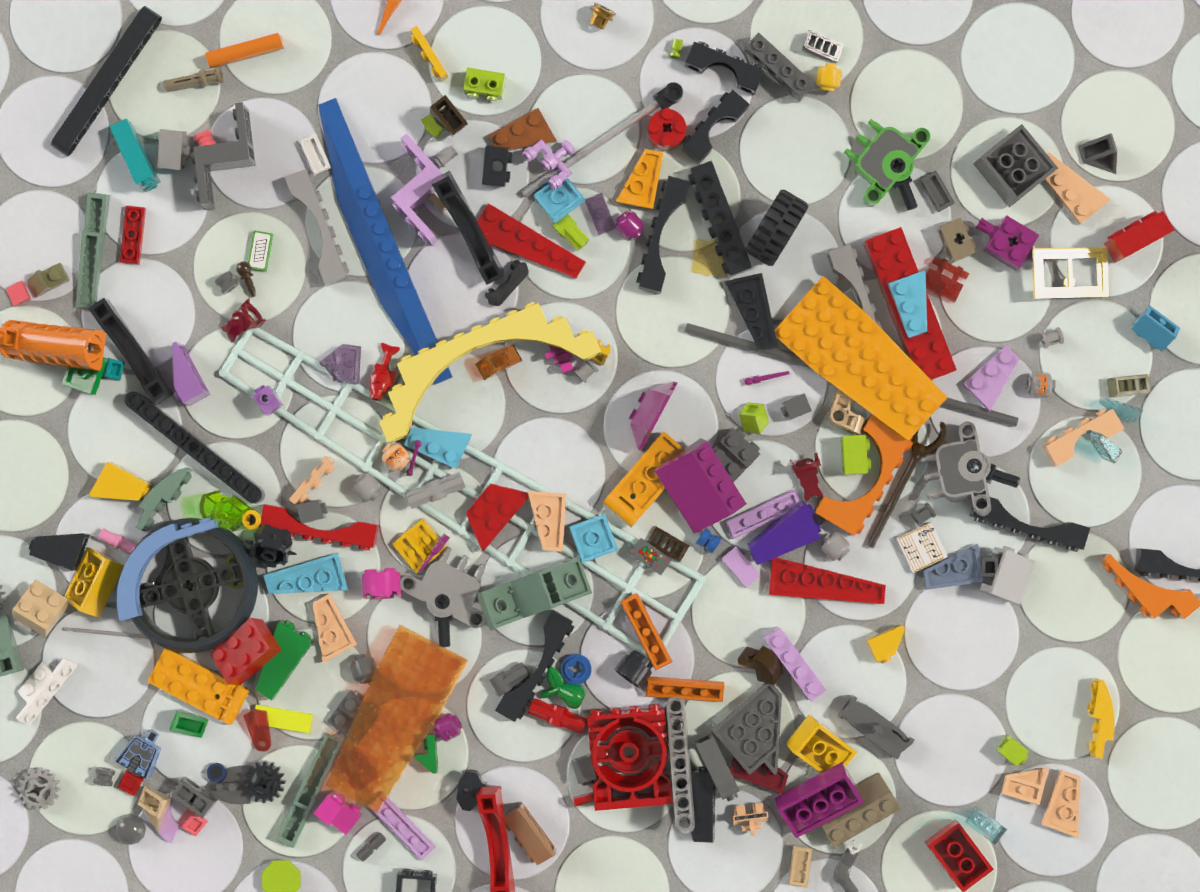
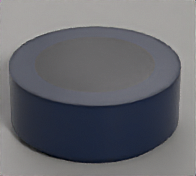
(217, 772)

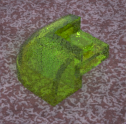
(224, 509)

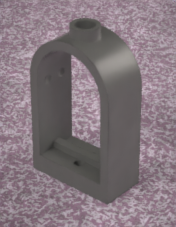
(717, 767)

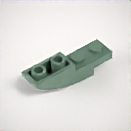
(166, 490)

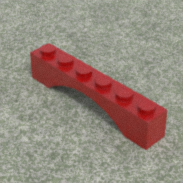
(360, 533)
(493, 818)

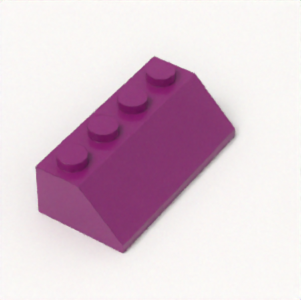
(818, 800)

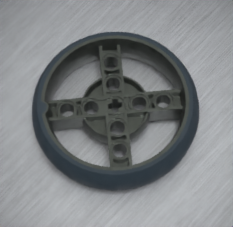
(204, 638)

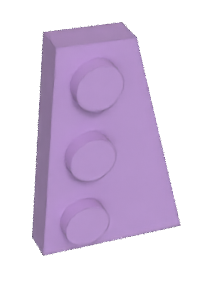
(991, 378)

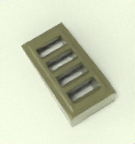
(1116, 385)

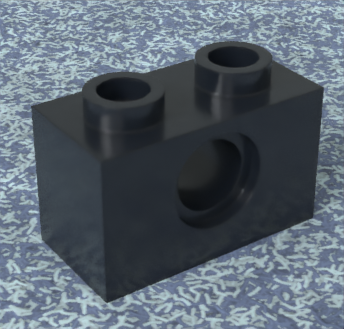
(493, 177)

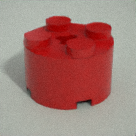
(664, 119)

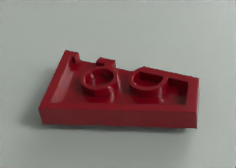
(761, 776)

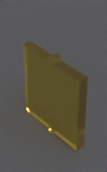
(706, 259)

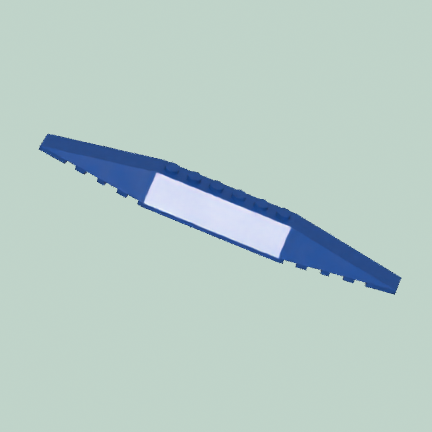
(374, 235)

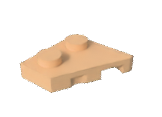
(1025, 785)

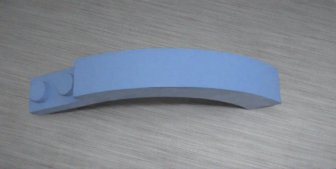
(130, 580)

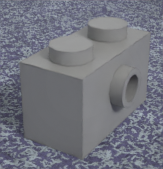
(172, 149)

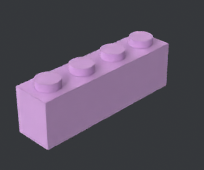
(794, 664)

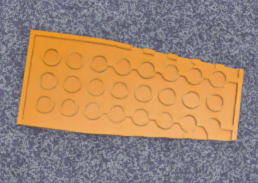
(859, 359)

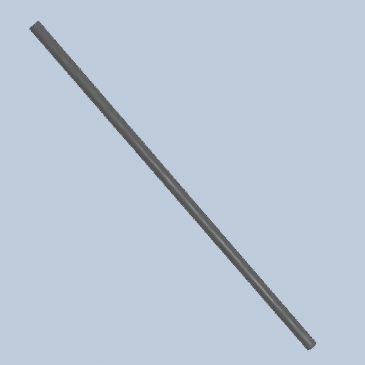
(793, 358)

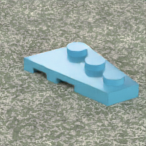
(440, 445)

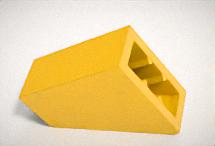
(119, 484)

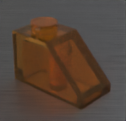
(498, 362)

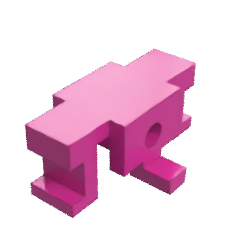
(562, 357)

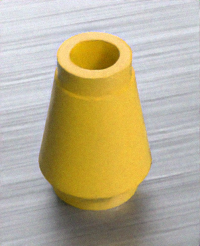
(247, 519)

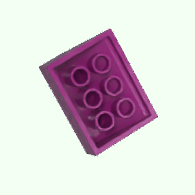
(700, 486)

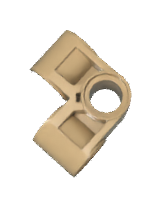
(850, 421)

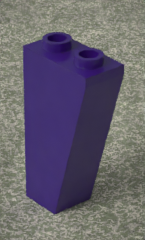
(785, 534)

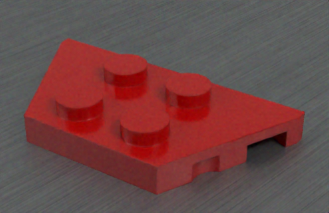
(493, 511)

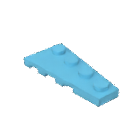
(312, 576)

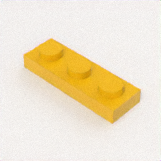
(428, 54)

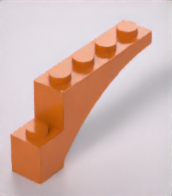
(1149, 597)

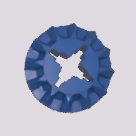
(584, 664)

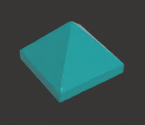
(114, 369)

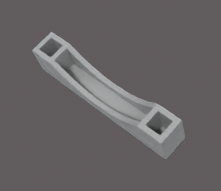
(330, 263)
(844, 265)

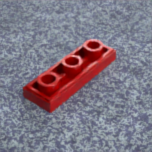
(132, 247)

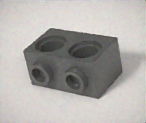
(194, 797)

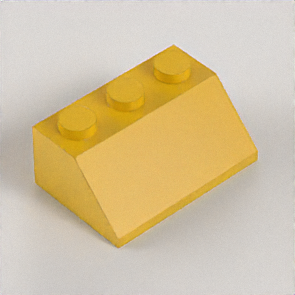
(93, 582)

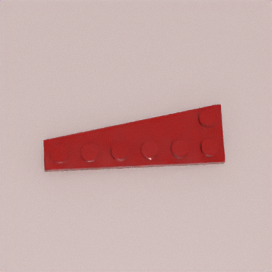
(523, 241)
(806, 581)

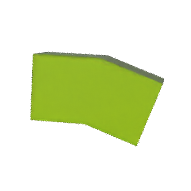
(432, 127)

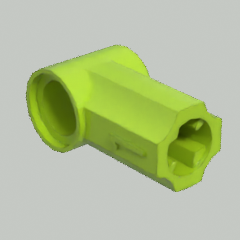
(567, 228)

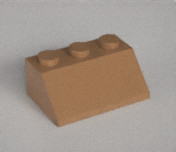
(529, 834)

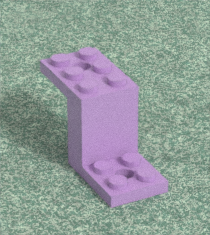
(416, 190)

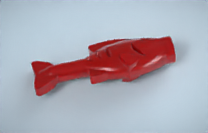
(382, 378)

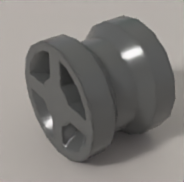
(226, 282)
(104, 776)

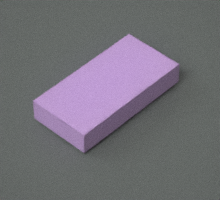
(740, 566)

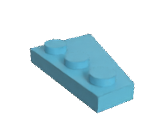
(910, 301)

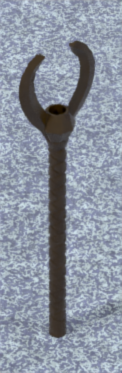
(918, 452)

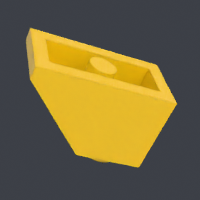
(885, 644)

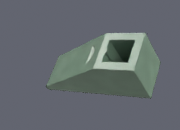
(9, 654)

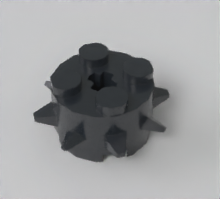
(271, 546)

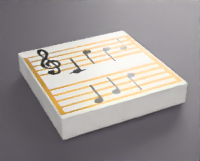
(921, 547)

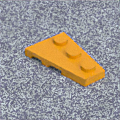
(643, 182)

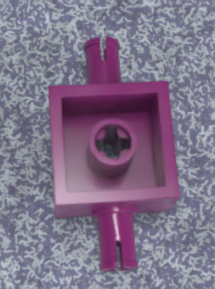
(998, 244)

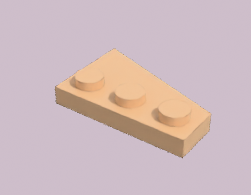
(549, 518)
(1063, 806)

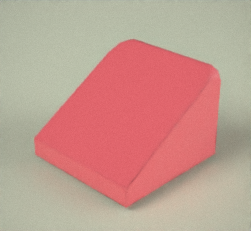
(18, 293)
(192, 822)

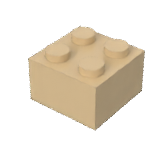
(40, 608)

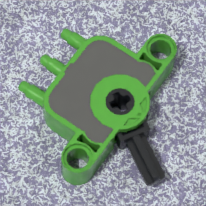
(881, 155)

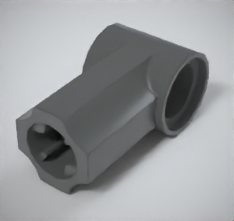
(506, 680)

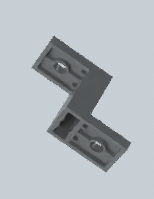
(223, 156)

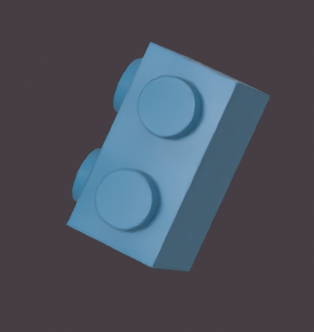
(1155, 328)

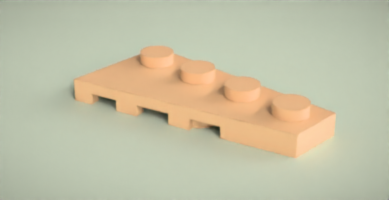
(1075, 192)

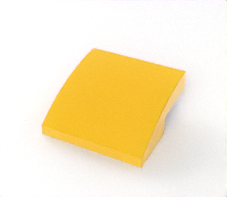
(417, 544)

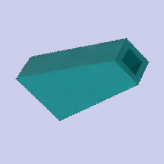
(135, 155)

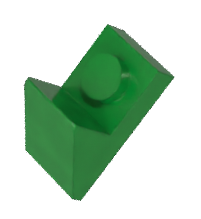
(429, 759)

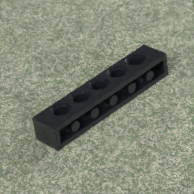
(707, 172)

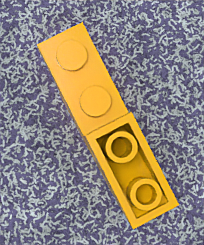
(1102, 710)

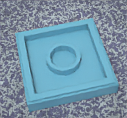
(560, 201)
(593, 538)

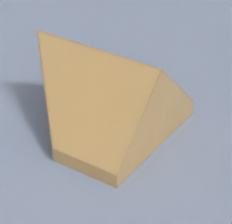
(155, 805)

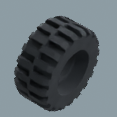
(776, 227)

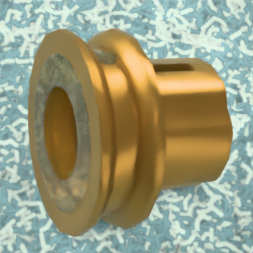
(601, 15)

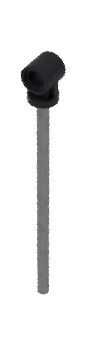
(661, 100)

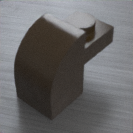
(764, 661)

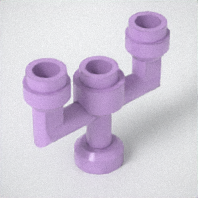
(551, 160)

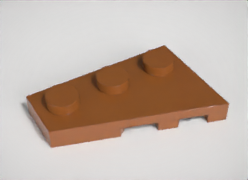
(523, 132)

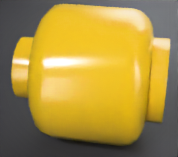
(828, 77)

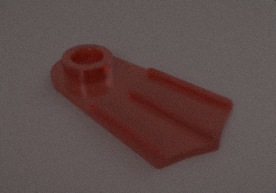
(258, 728)

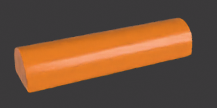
(244, 50)
(646, 631)
(685, 689)

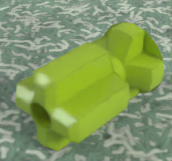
(676, 47)

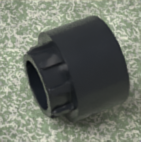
(634, 668)

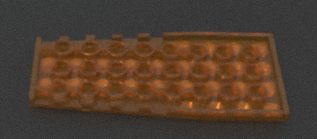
(394, 716)

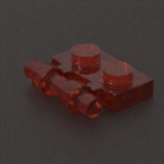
(943, 285)

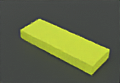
(288, 719)

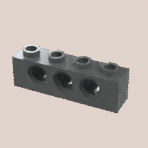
(779, 67)

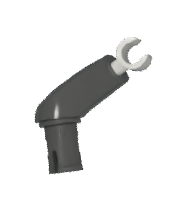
(844, 866)

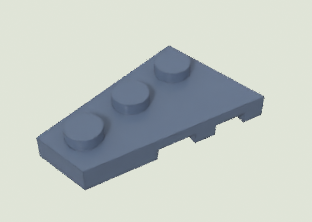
(956, 570)

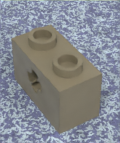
(954, 250)

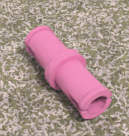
(116, 541)

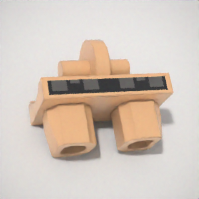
(741, 818)

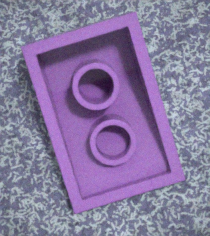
(187, 380)

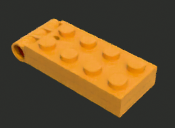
(642, 481)
(198, 686)

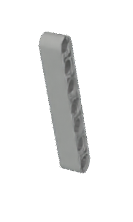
(680, 774)

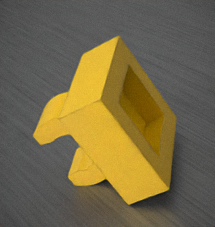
(601, 359)

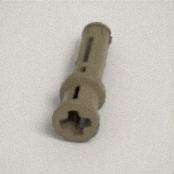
(202, 78)

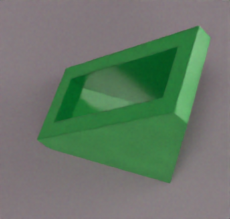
(188, 723)

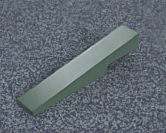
(92, 249)
(309, 790)

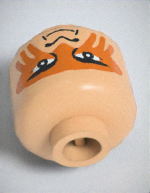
(395, 456)

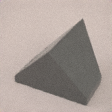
(1100, 153)

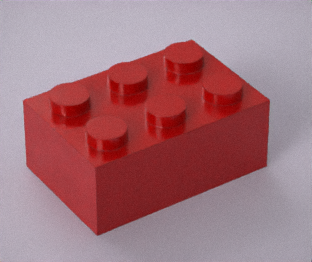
(1138, 235)
(245, 651)
(959, 855)

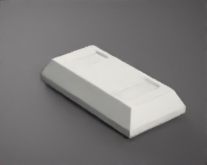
(314, 154)

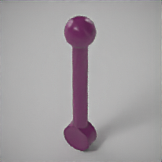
(418, 443)

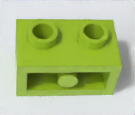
(484, 84)
(854, 454)

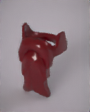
(242, 321)
(806, 472)

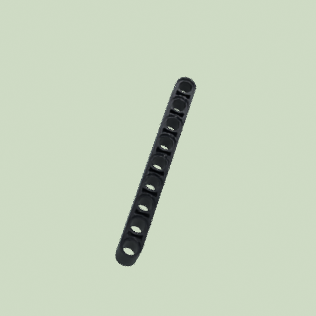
(106, 81)
(185, 444)

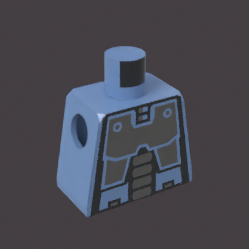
(141, 754)

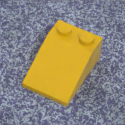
(819, 745)

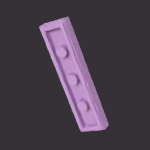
(762, 514)
(405, 829)

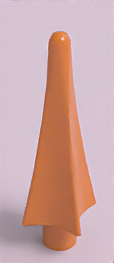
(389, 10)

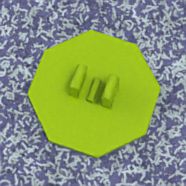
(281, 877)

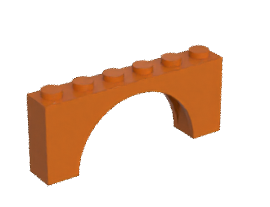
(851, 514)

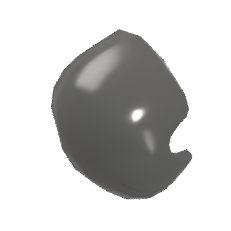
(130, 829)

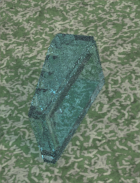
(1123, 410)
(1104, 447)

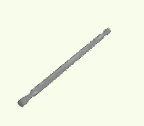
(105, 632)

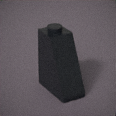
(60, 549)

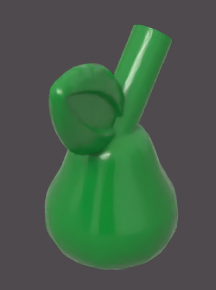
(570, 693)

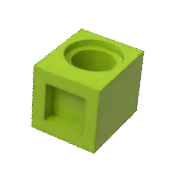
(1012, 751)

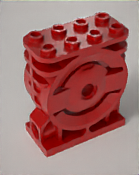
(653, 723)

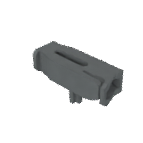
(875, 727)

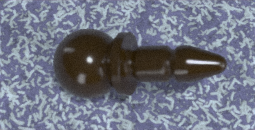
(244, 270)

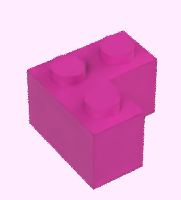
(338, 812)

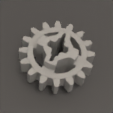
(40, 796)

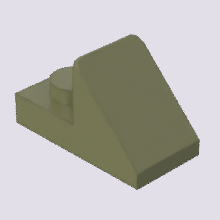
(46, 280)

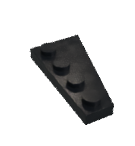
(753, 304)

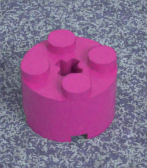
(381, 584)

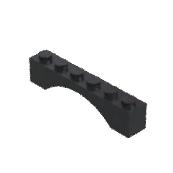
(674, 196)
(461, 213)
(122, 337)
(1068, 534)
(1155, 561)
(514, 700)

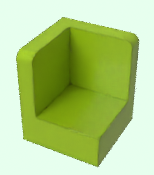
(753, 417)

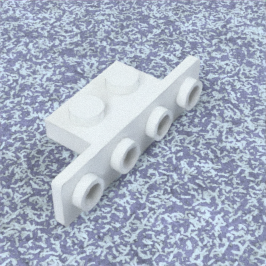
(42, 687)

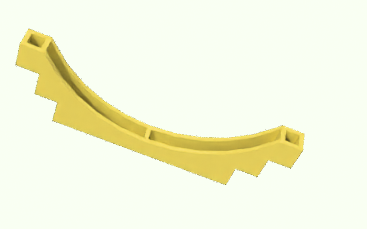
(425, 367)

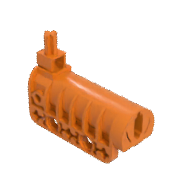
(52, 344)

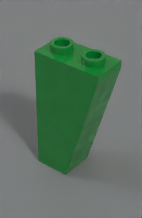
(279, 669)

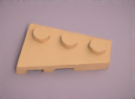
(300, 494)
(332, 629)

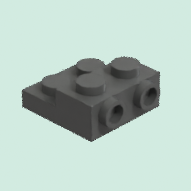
(736, 453)
(346, 711)

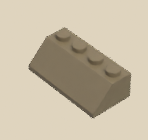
(877, 805)

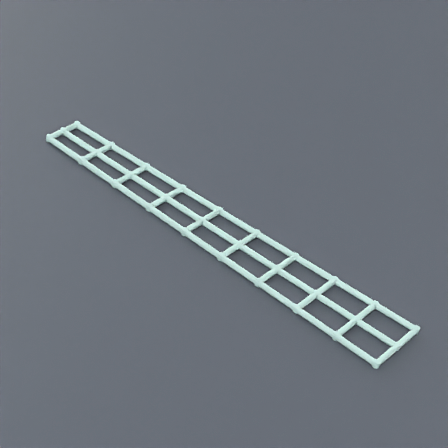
(432, 469)

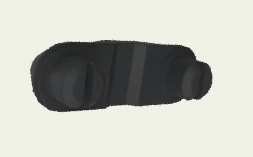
(498, 296)

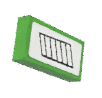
(260, 250)

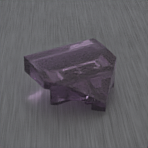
(344, 364)

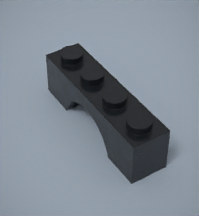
(703, 57)
(730, 108)

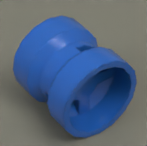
(713, 541)

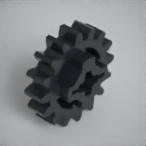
(262, 774)

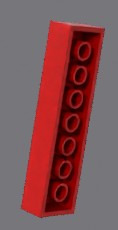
(890, 262)

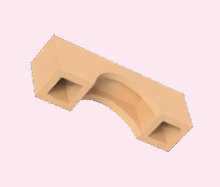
(1062, 448)

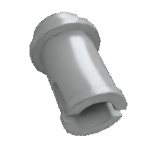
(444, 157)

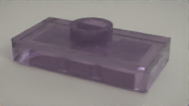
(600, 214)

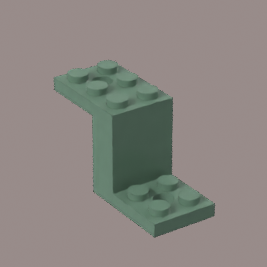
(534, 593)

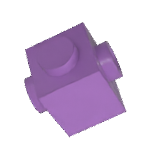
(273, 402)

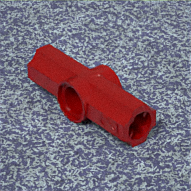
(557, 715)

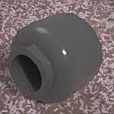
(363, 668)

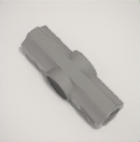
(435, 490)

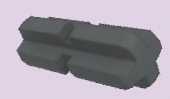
(366, 851)

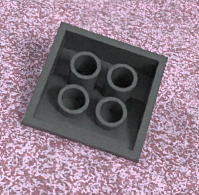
(1015, 165)

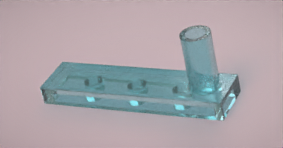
(986, 825)

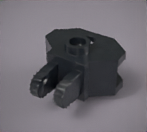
(473, 782)

